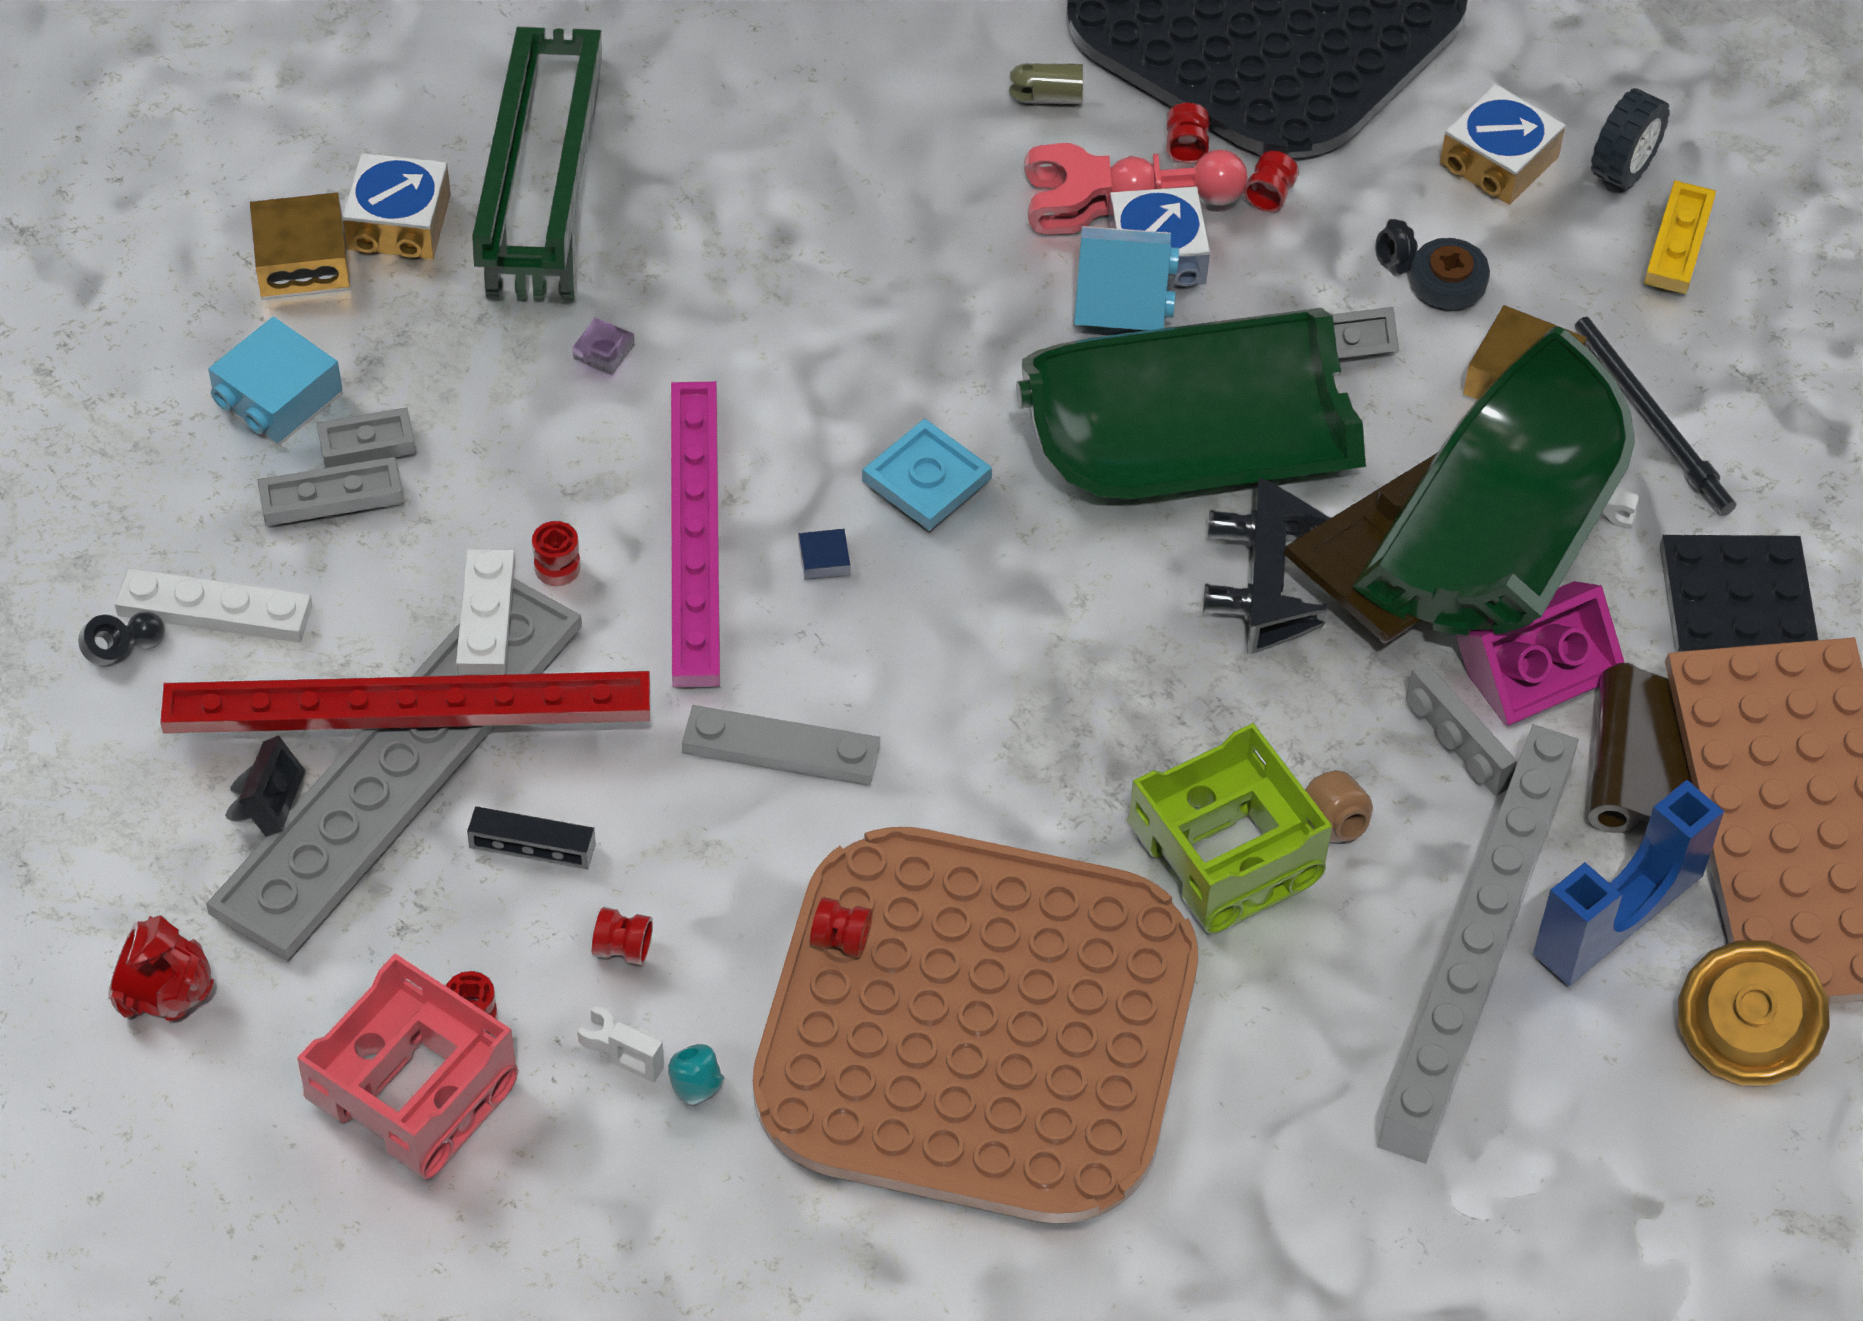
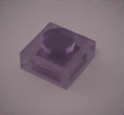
(603, 346)

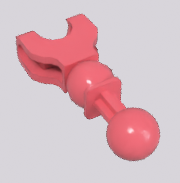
(1085, 182)

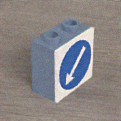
(1168, 211)

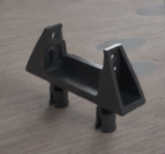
(1274, 520)

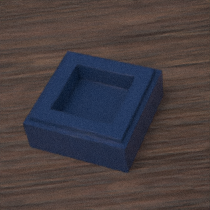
(824, 554)

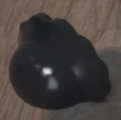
(1396, 246)

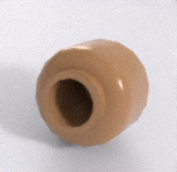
(1342, 803)

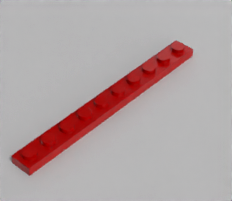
(405, 702)

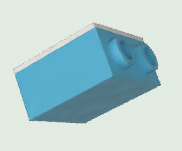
(1125, 278)
(275, 381)

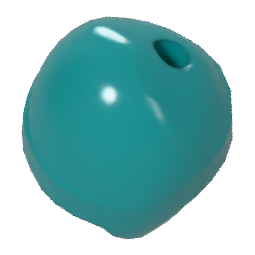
(695, 1074)

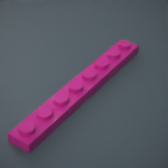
(694, 535)

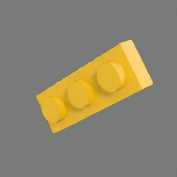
(1680, 237)

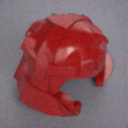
(159, 972)

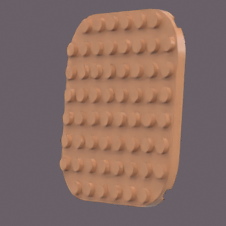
(993, 1034)

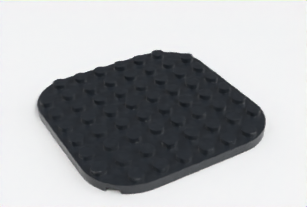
(1270, 70)

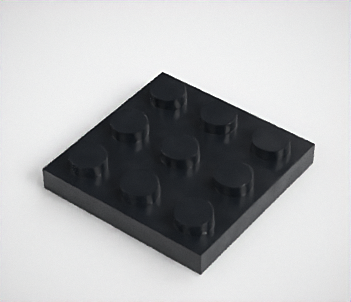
(1736, 591)

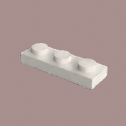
(485, 612)

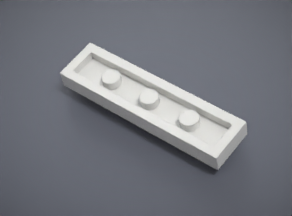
(215, 604)

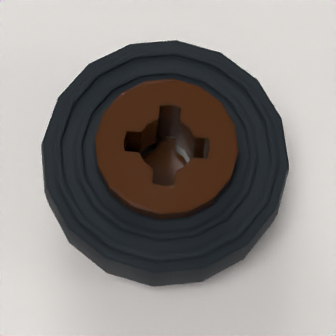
(1449, 273)

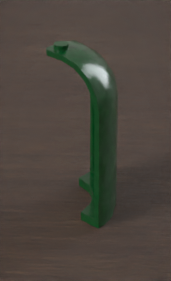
(1194, 406)
(1508, 496)

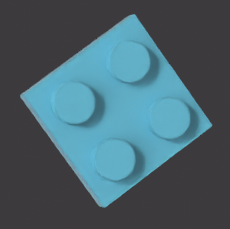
(927, 474)

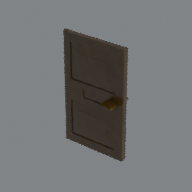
(1344, 544)

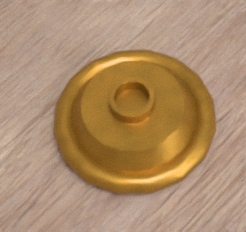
(1753, 1013)

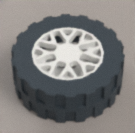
(1630, 138)

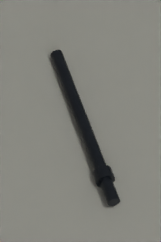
(1700, 473)

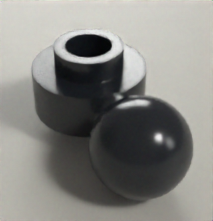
(143, 631)

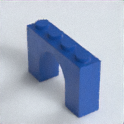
(1593, 917)

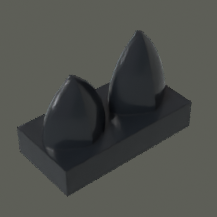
(267, 788)

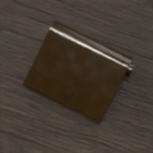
(1635, 748)

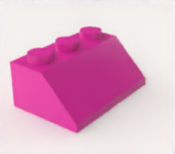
(1548, 658)

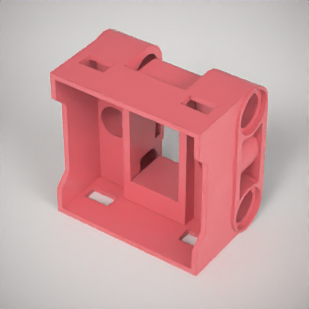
(393, 1023)

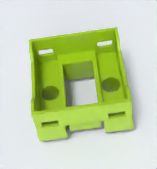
(1227, 787)

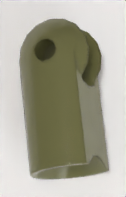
(1047, 83)

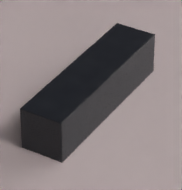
(531, 837)

